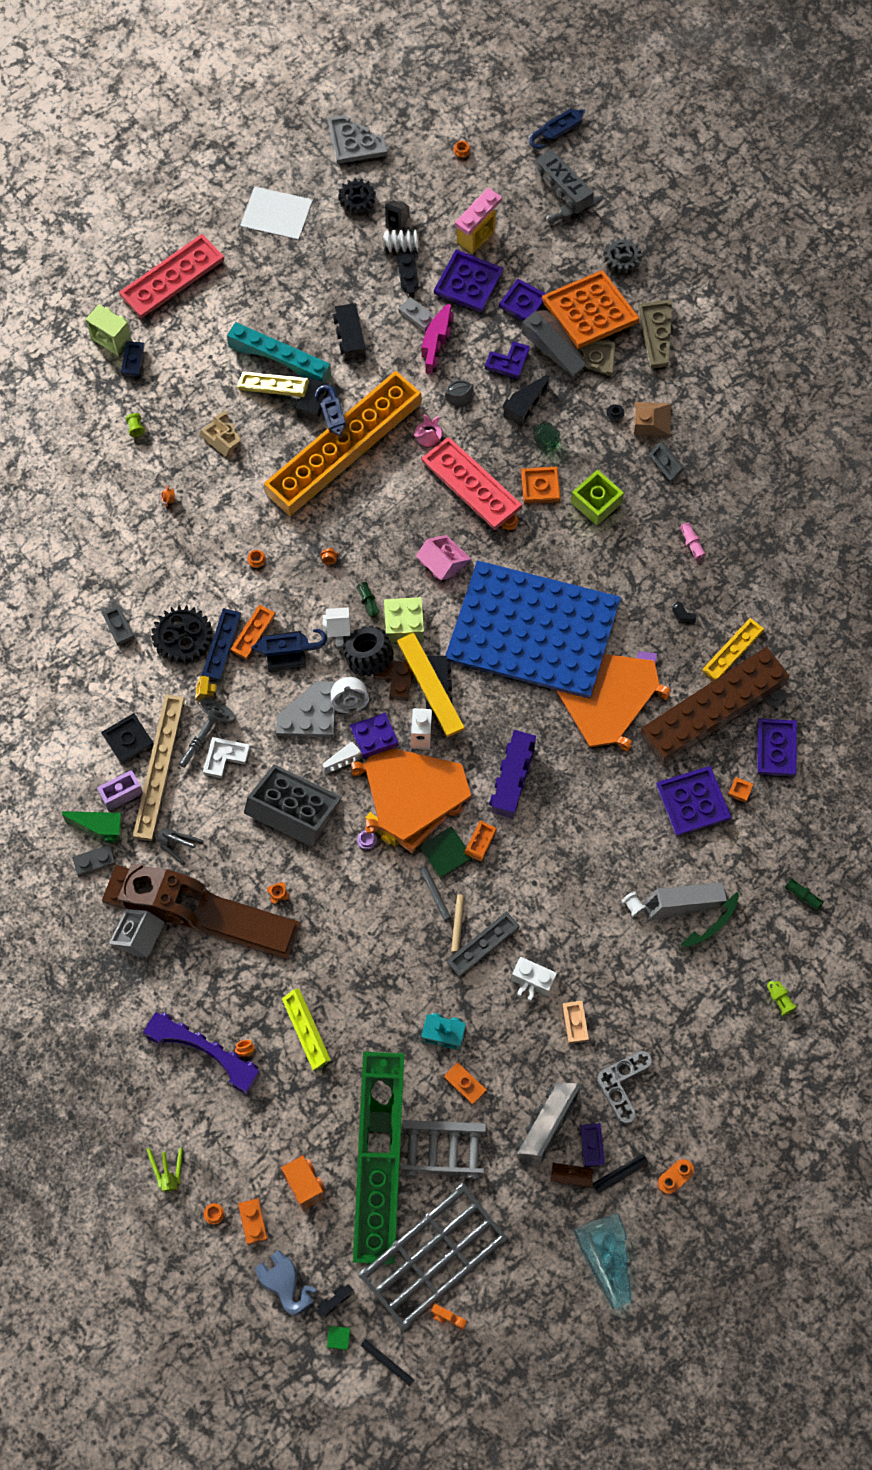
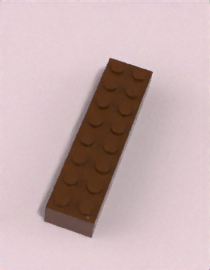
(714, 705)

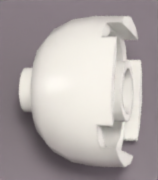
(349, 694)

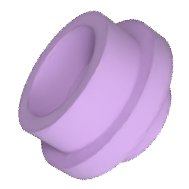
(366, 841)

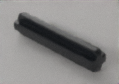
(620, 1173)

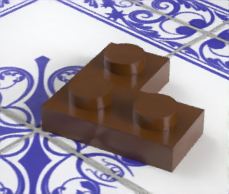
(400, 677)

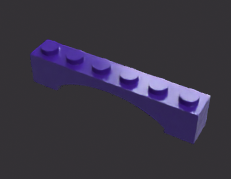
(163, 1030)

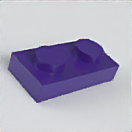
(592, 1145)

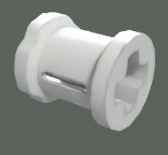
(634, 904)

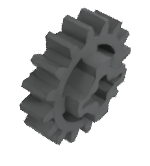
(622, 255)

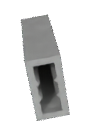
(684, 900)

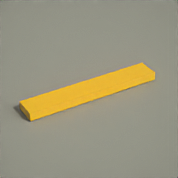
(430, 685)

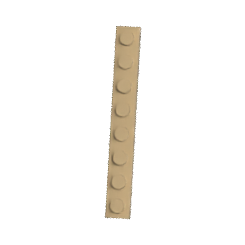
(158, 768)

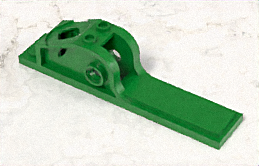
(378, 1170)

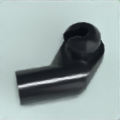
(681, 614)

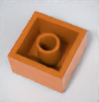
(303, 1183)

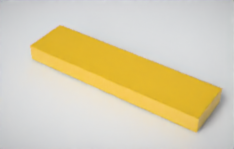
(733, 649)

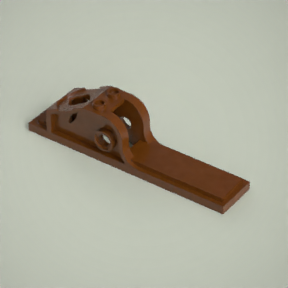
(214, 914)

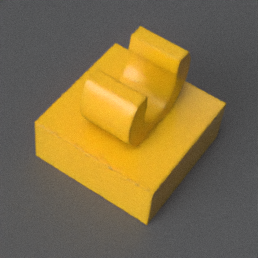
(204, 689)

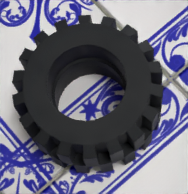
(368, 651)

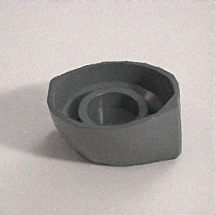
(459, 392)

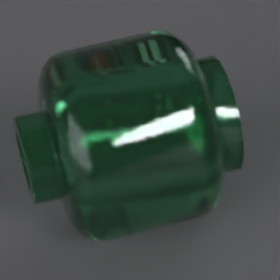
(546, 436)

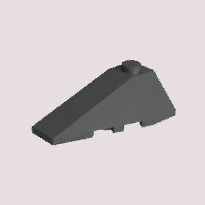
(552, 339)

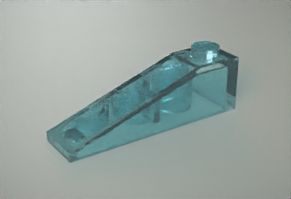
(604, 1250)

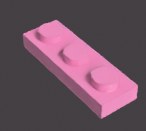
(478, 211)

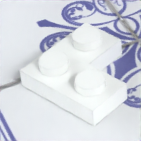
(221, 752)

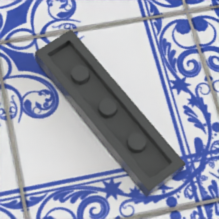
(483, 944)

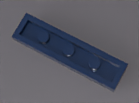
(221, 644)

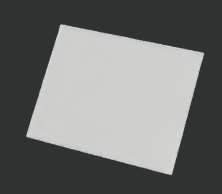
(276, 212)

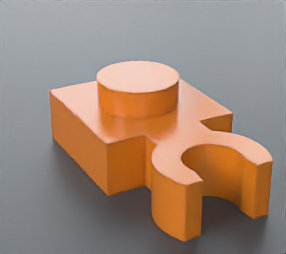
(443, 1315)

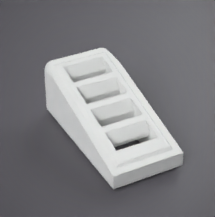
(344, 757)

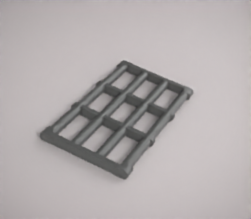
(411, 1261)

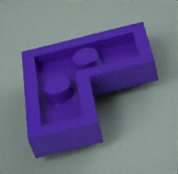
(511, 364)

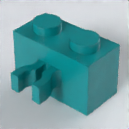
(443, 1031)

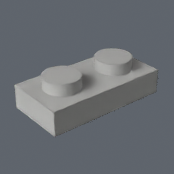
(416, 314)

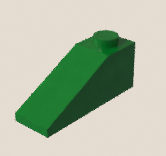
(101, 825)

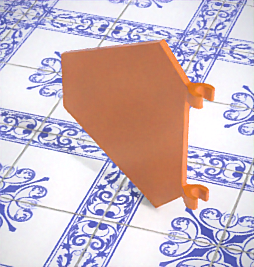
(616, 700)
(411, 790)

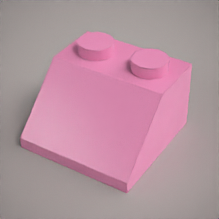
(442, 557)

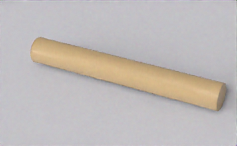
(457, 923)

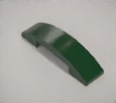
(695, 940)

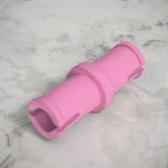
(692, 541)

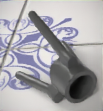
(169, 838)

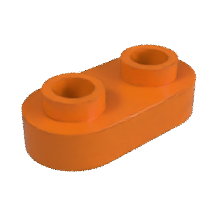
(676, 1176)

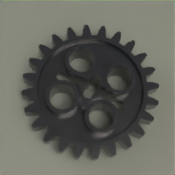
(174, 648)

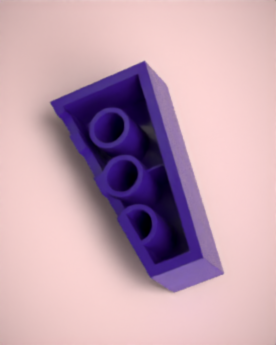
(513, 775)

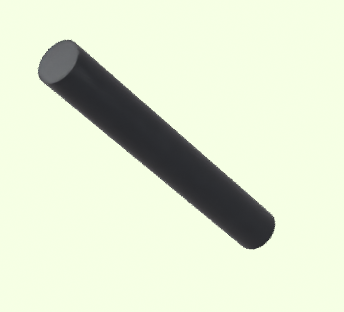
(387, 1362)

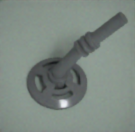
(215, 715)

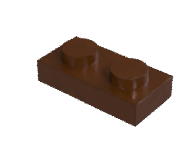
(572, 1174)

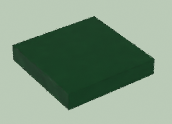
(445, 852)

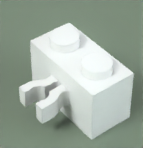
(337, 624)
(533, 977)

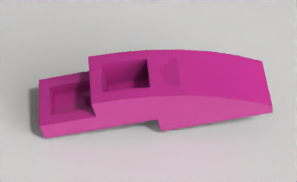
(435, 336)

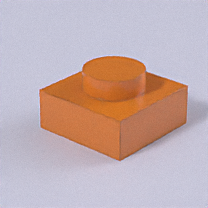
(740, 789)

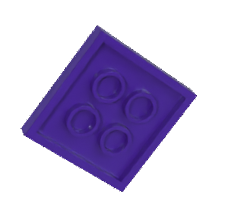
(468, 281)
(693, 801)

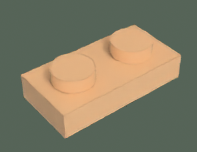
(575, 1022)

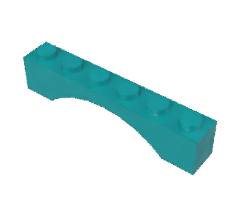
(253, 342)

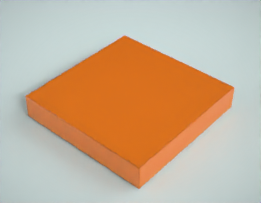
(540, 485)

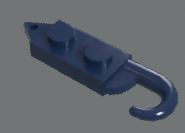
(557, 126)
(332, 410)
(288, 644)

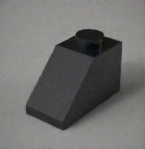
(396, 215)

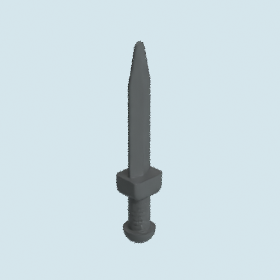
(565, 213)

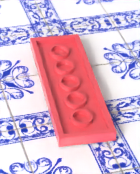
(171, 276)
(471, 483)

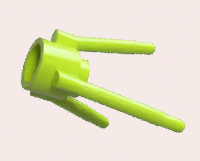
(168, 1181)

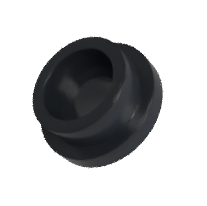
(615, 417)

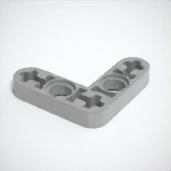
(618, 1078)

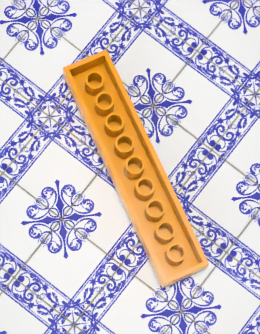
(331, 454)

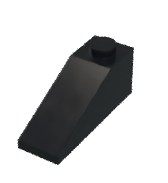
(523, 401)

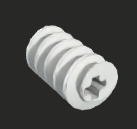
(401, 241)

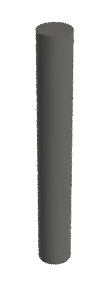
(435, 893)

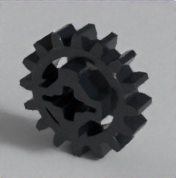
(356, 196)

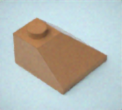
(652, 419)

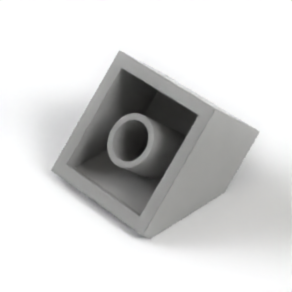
(137, 932)

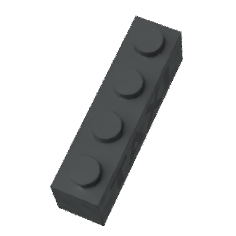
(564, 181)

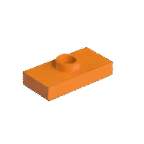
(480, 840)
(465, 1083)

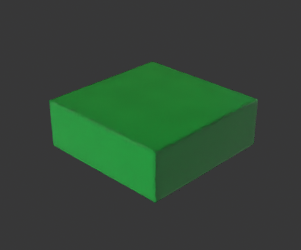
(338, 1338)

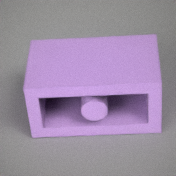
(120, 790)

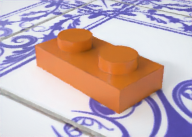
(252, 1221)

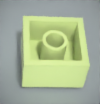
(108, 329)
(403, 618)

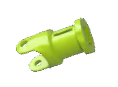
(781, 997)

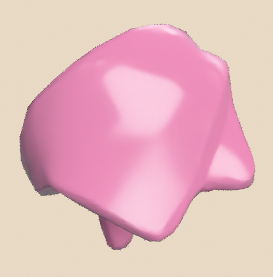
(428, 437)

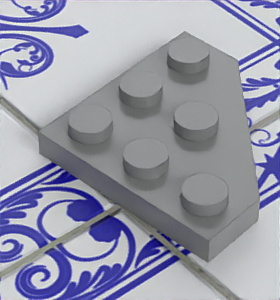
(354, 140)
(309, 714)

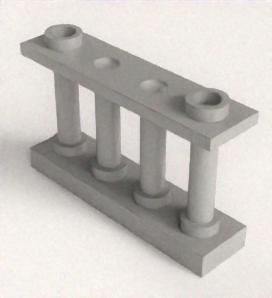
(434, 1129)

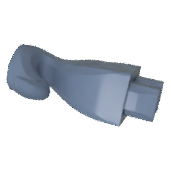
(283, 1282)

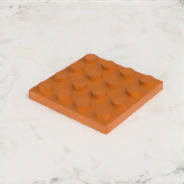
(590, 309)

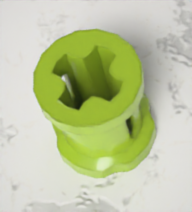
(135, 425)

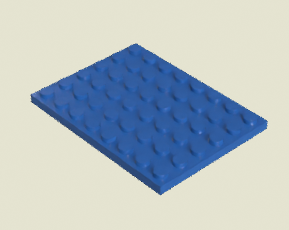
(533, 629)

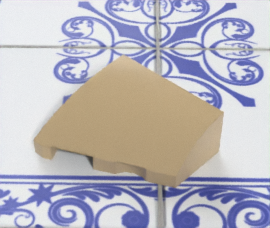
(221, 434)

